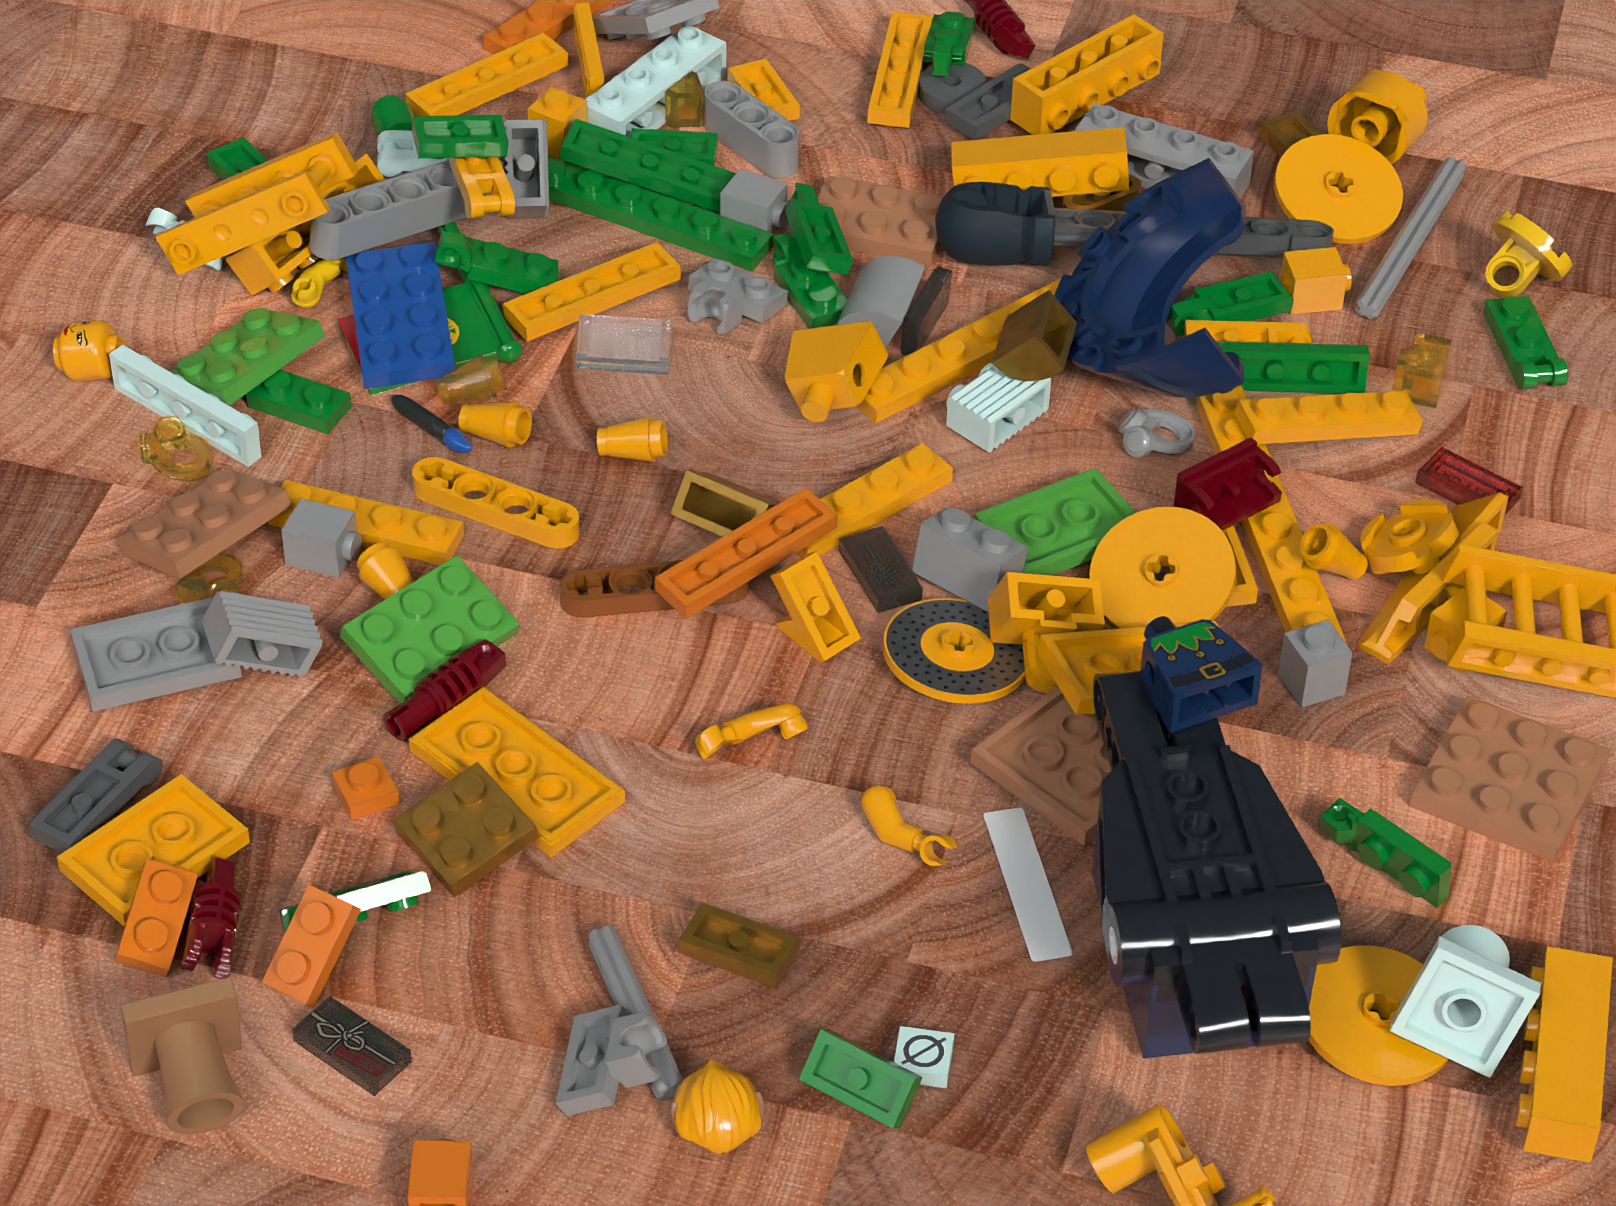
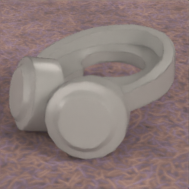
(1140, 440)

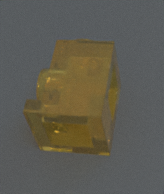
(1423, 369)

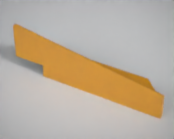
(1417, 595)

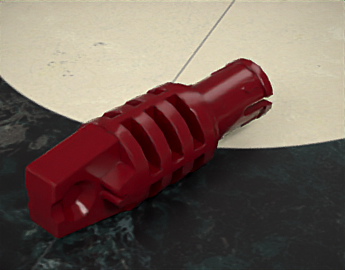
(1002, 26)
(446, 688)

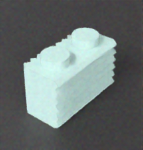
(995, 406)

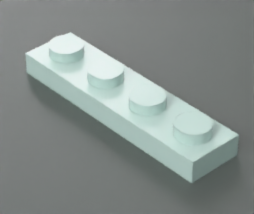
(173, 396)

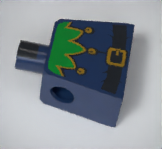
(1196, 672)

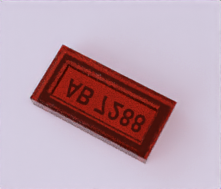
(1464, 480)

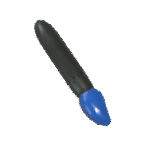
(452, 437)

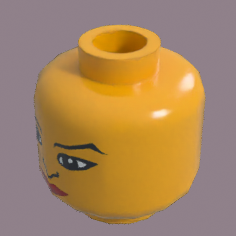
(85, 348)

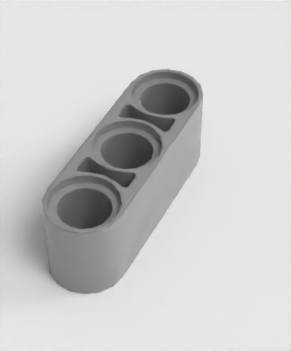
(751, 129)

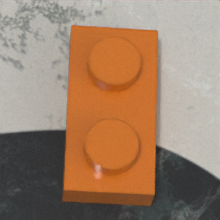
(156, 917)
(311, 946)

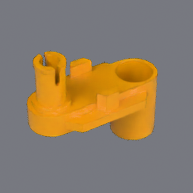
(1156, 1143)

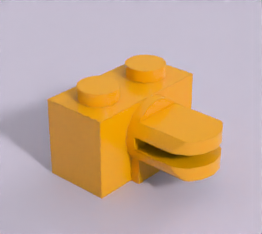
(1038, 604)

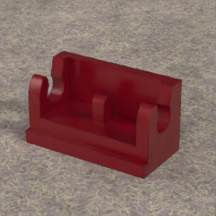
(1229, 485)

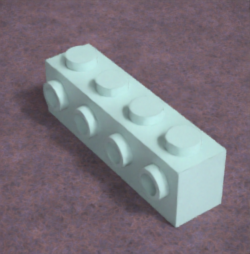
(638, 93)

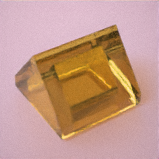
(685, 103)

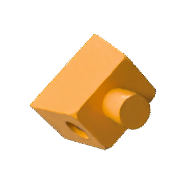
(833, 367)

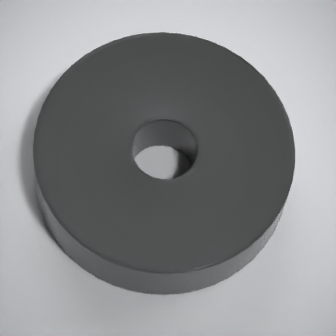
(942, 91)

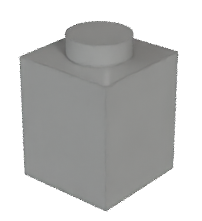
(755, 201)
(320, 538)
(1315, 663)

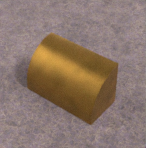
(1035, 340)
(717, 502)

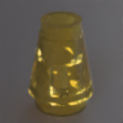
(471, 381)

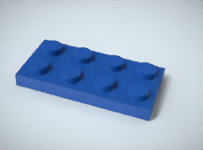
(400, 315)

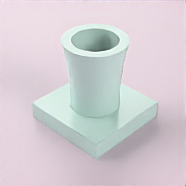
(1466, 1000)

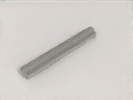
(627, 991)

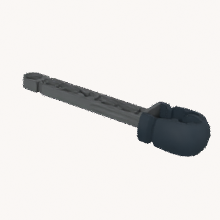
(1005, 225)

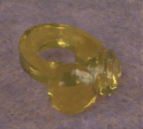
(171, 433)
(194, 586)

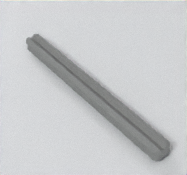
(1410, 238)

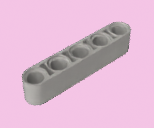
(387, 212)

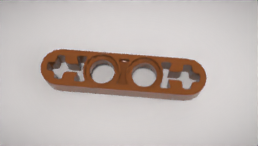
(615, 602)

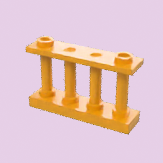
(257, 203)
(1521, 651)

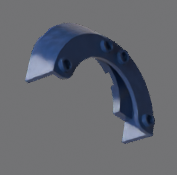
(1133, 276)

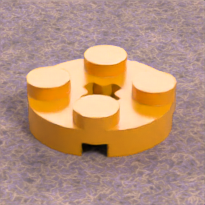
(1410, 538)

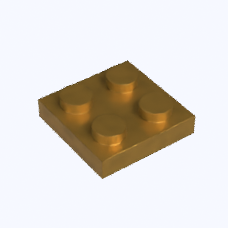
(466, 829)

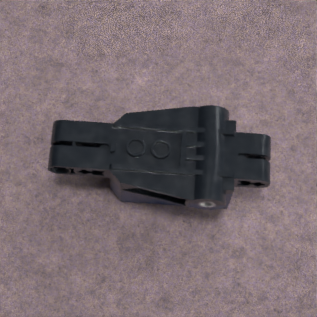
(1202, 886)

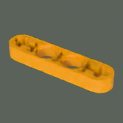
(545, 521)

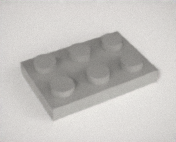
(651, 17)
(147, 655)

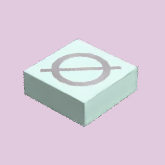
(926, 1054)

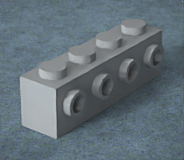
(1164, 150)

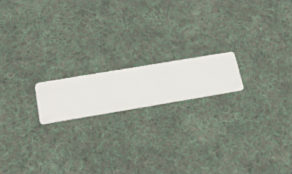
(1027, 885)

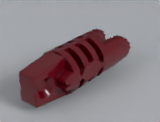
(213, 919)

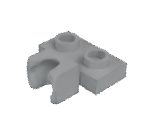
(729, 293)
(607, 1050)

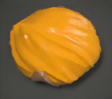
(717, 1108)

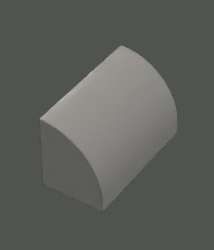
(883, 294)

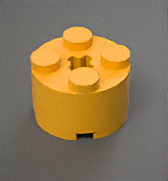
(1381, 112)

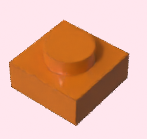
(365, 788)

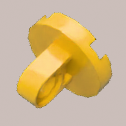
(1528, 251)

